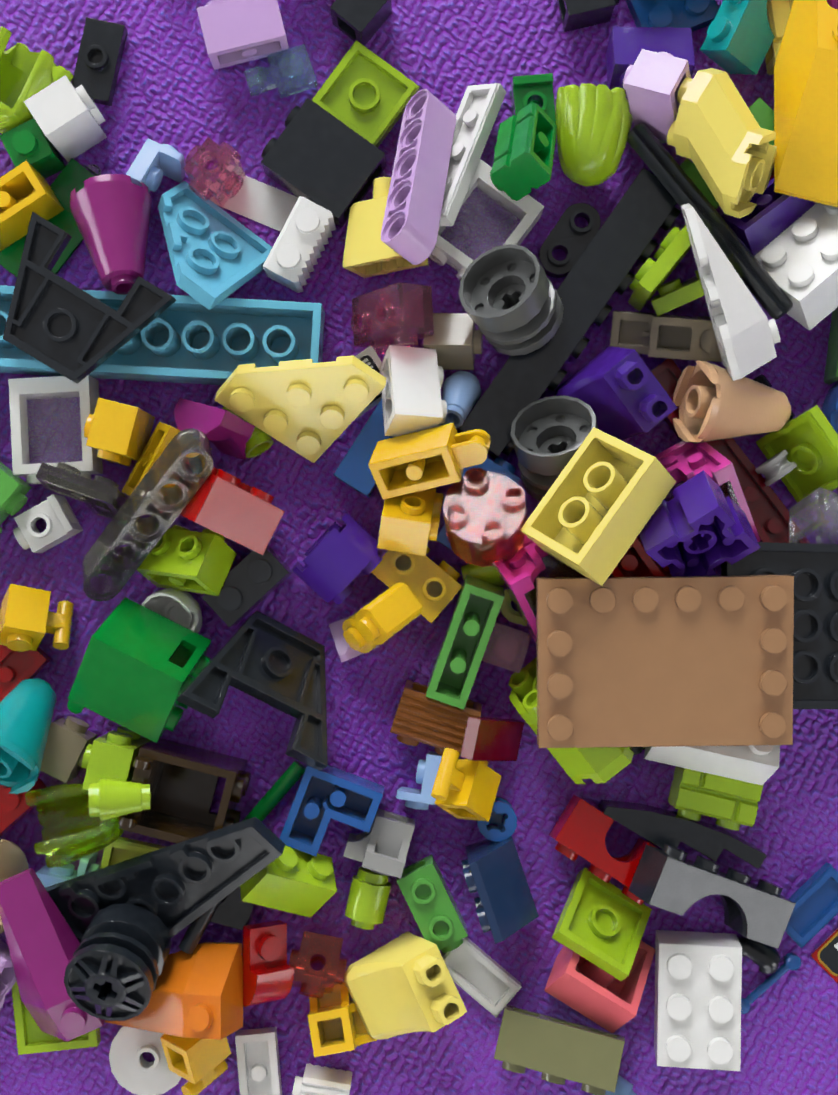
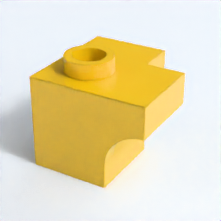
(335, 1023)

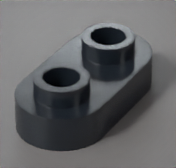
(569, 239)

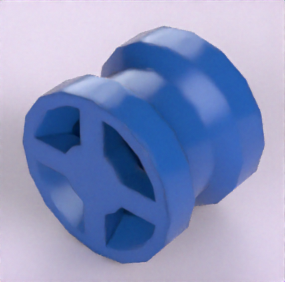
(505, 828)

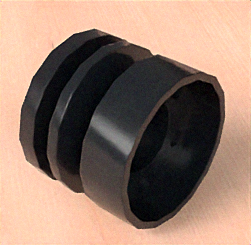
(118, 962)

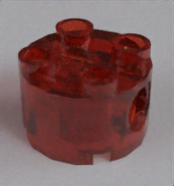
(485, 517)

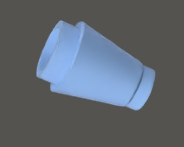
(461, 394)

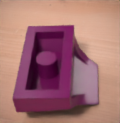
(220, 426)

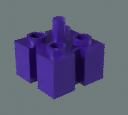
(698, 530)

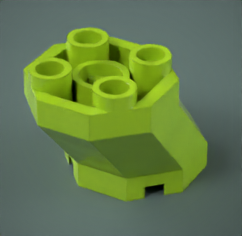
(579, 763)

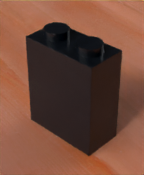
(323, 160)

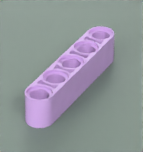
(419, 178)

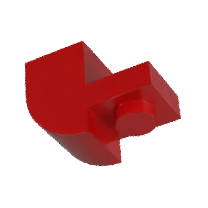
(265, 963)

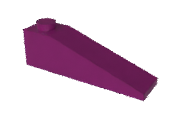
(40, 952)

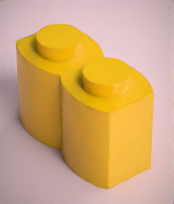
(381, 618)

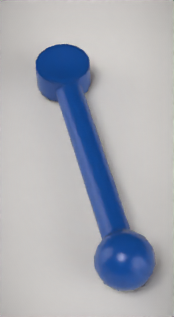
(791, 962)

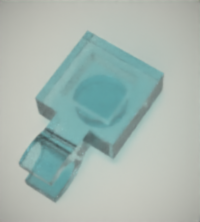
(288, 72)

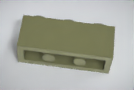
(559, 1050)

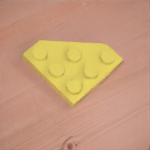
(302, 400)

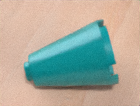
(24, 733)

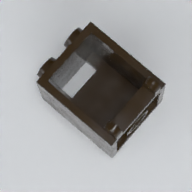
(183, 791)

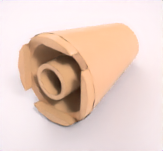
(722, 408)

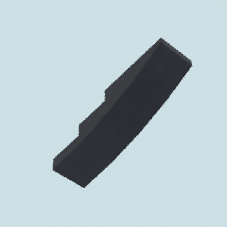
(666, 827)

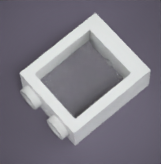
(483, 222)
(50, 424)

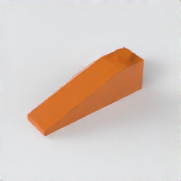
(196, 994)

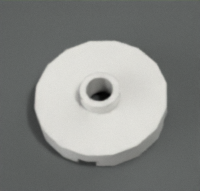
(132, 1070)

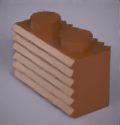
(430, 720)

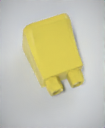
(403, 988)

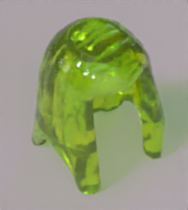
(66, 824)

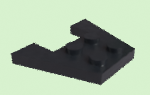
(62, 321)
(276, 669)

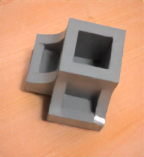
(384, 846)

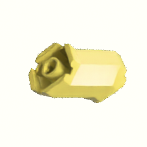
(723, 140)

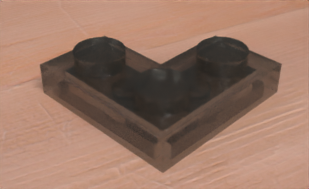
(98, 494)

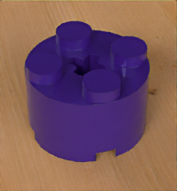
(338, 560)

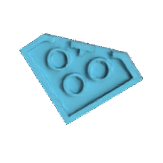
(208, 246)

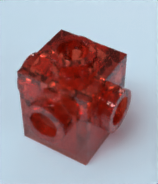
(322, 950)

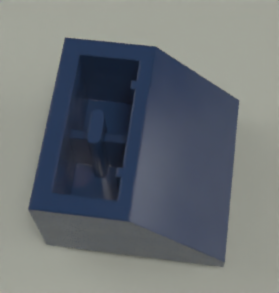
(502, 887)

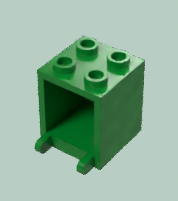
(138, 670)

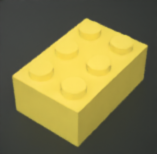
(598, 505)

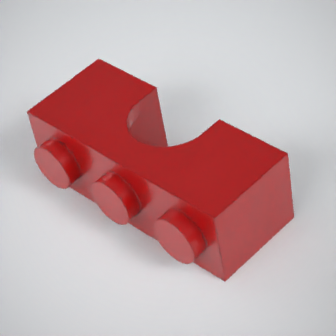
(583, 832)

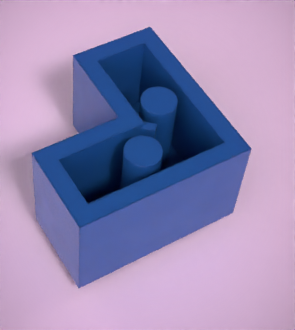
(325, 797)

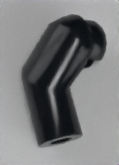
(763, 955)

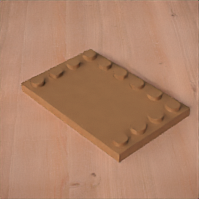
(665, 661)

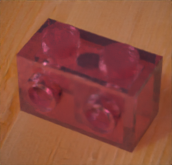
(392, 316)

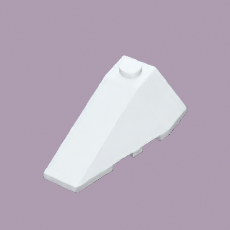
(739, 323)

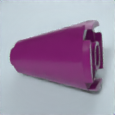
(115, 227)

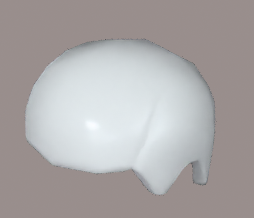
(176, 606)

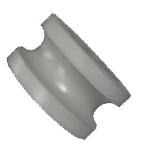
(775, 467)

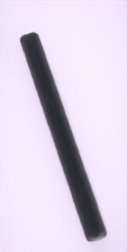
(684, 192)

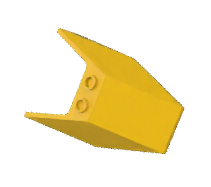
(807, 104)

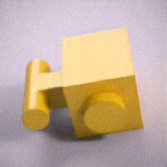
(27, 619)
(465, 787)
(195, 1060)

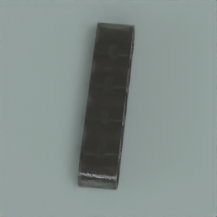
(147, 499)

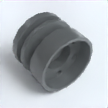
(511, 300)
(547, 438)

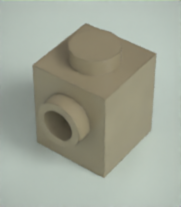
(455, 341)
(66, 748)

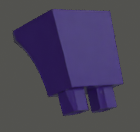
(620, 393)

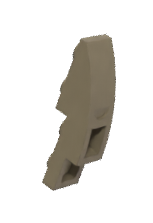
(665, 335)

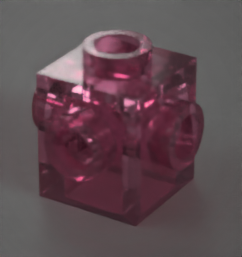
(215, 183)

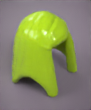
(21, 77)
(591, 131)

